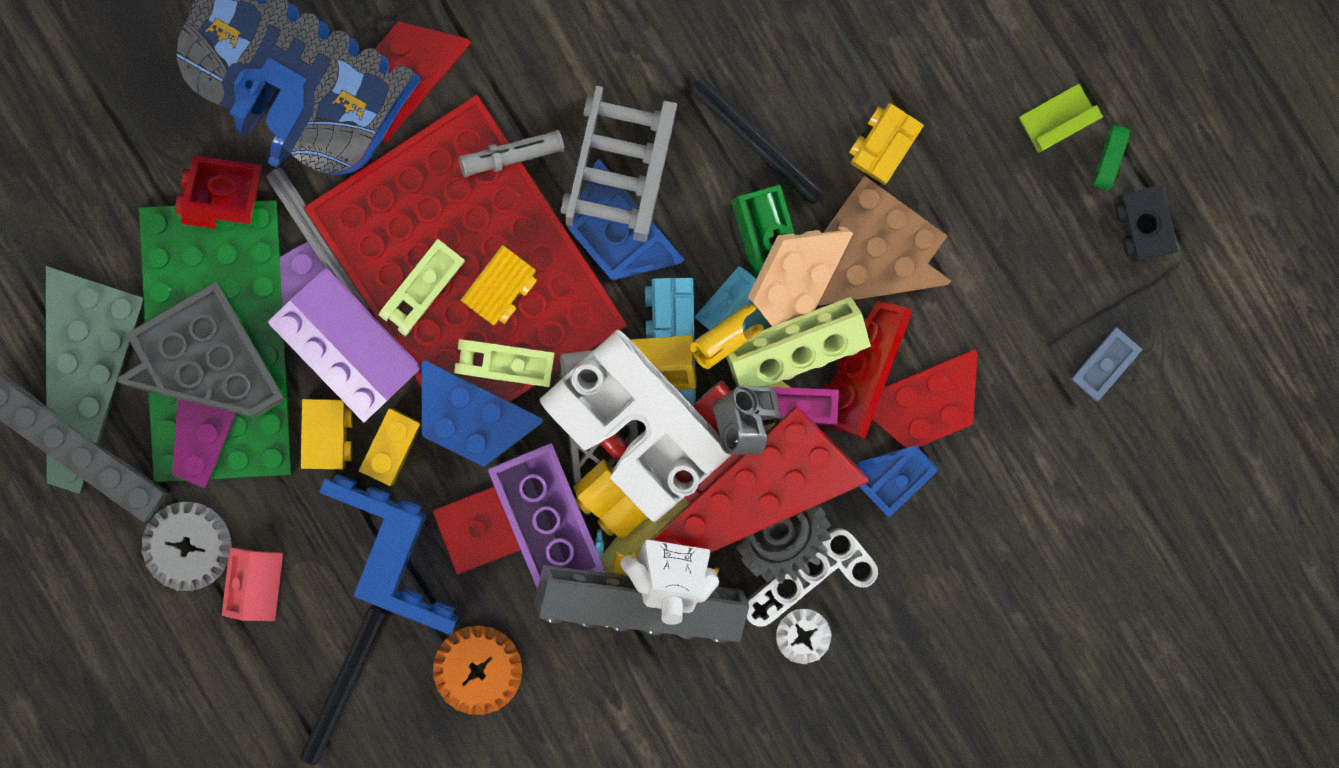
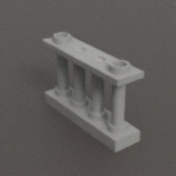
(644, 186)

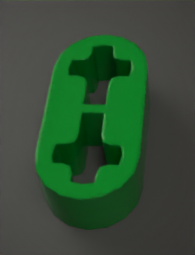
(1111, 157)

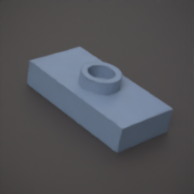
(1106, 364)

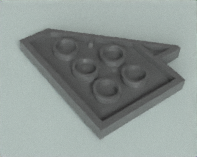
(202, 357)

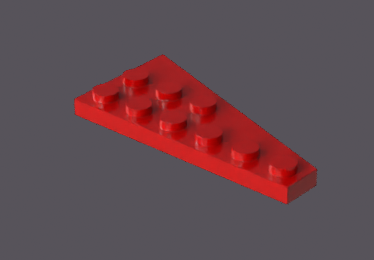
(760, 490)

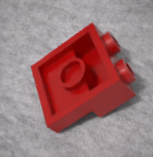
(218, 192)

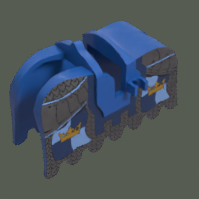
(330, 98)

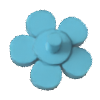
(599, 543)

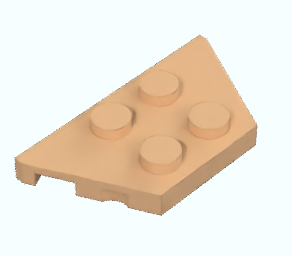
(797, 273)

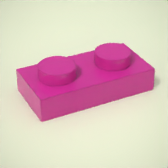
(817, 404)

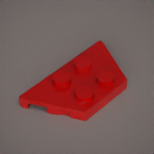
(426, 54)
(930, 402)

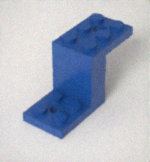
(391, 554)

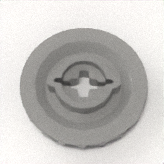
(205, 531)

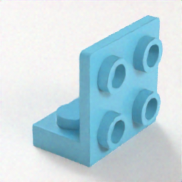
(729, 299)

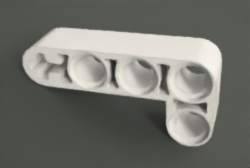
(804, 583)

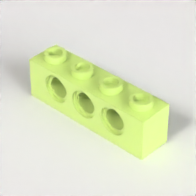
(809, 332)

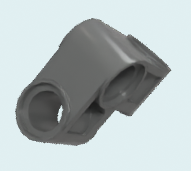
(742, 417)

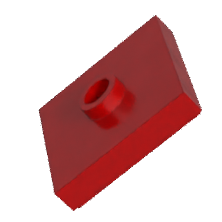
(476, 530)

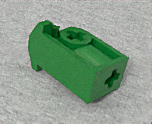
(760, 217)

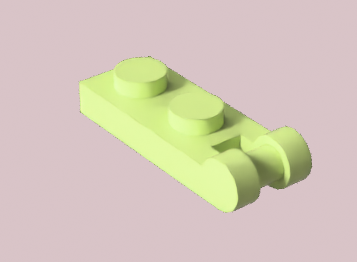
(422, 286)
(506, 363)

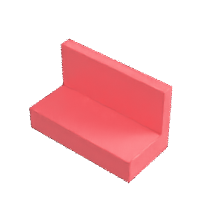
(252, 585)

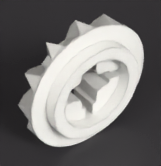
(807, 620)

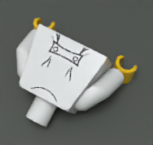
(669, 577)

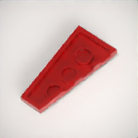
(866, 372)

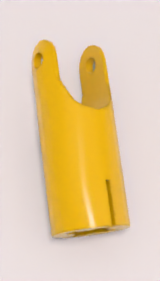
(724, 338)

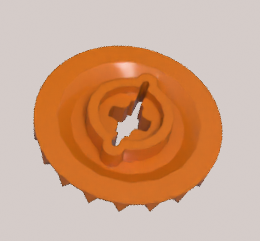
(476, 646)

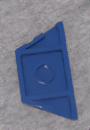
(613, 243)
(470, 417)

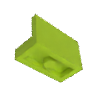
(1059, 118)

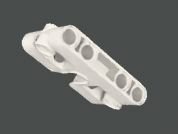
(636, 390)

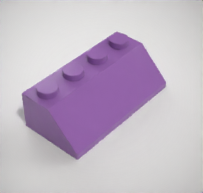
(344, 344)
(544, 513)

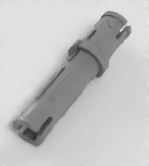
(499, 156)

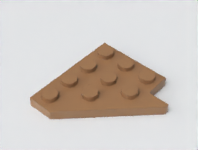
(886, 249)

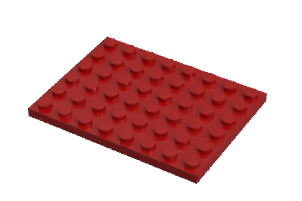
(417, 194)

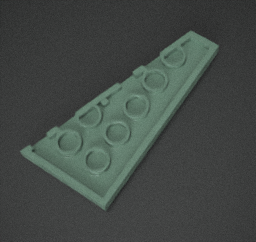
(84, 356)

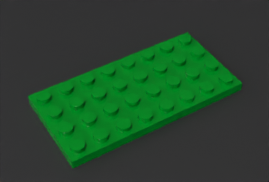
(247, 267)

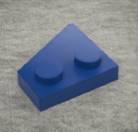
(896, 477)

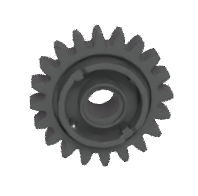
(774, 557)

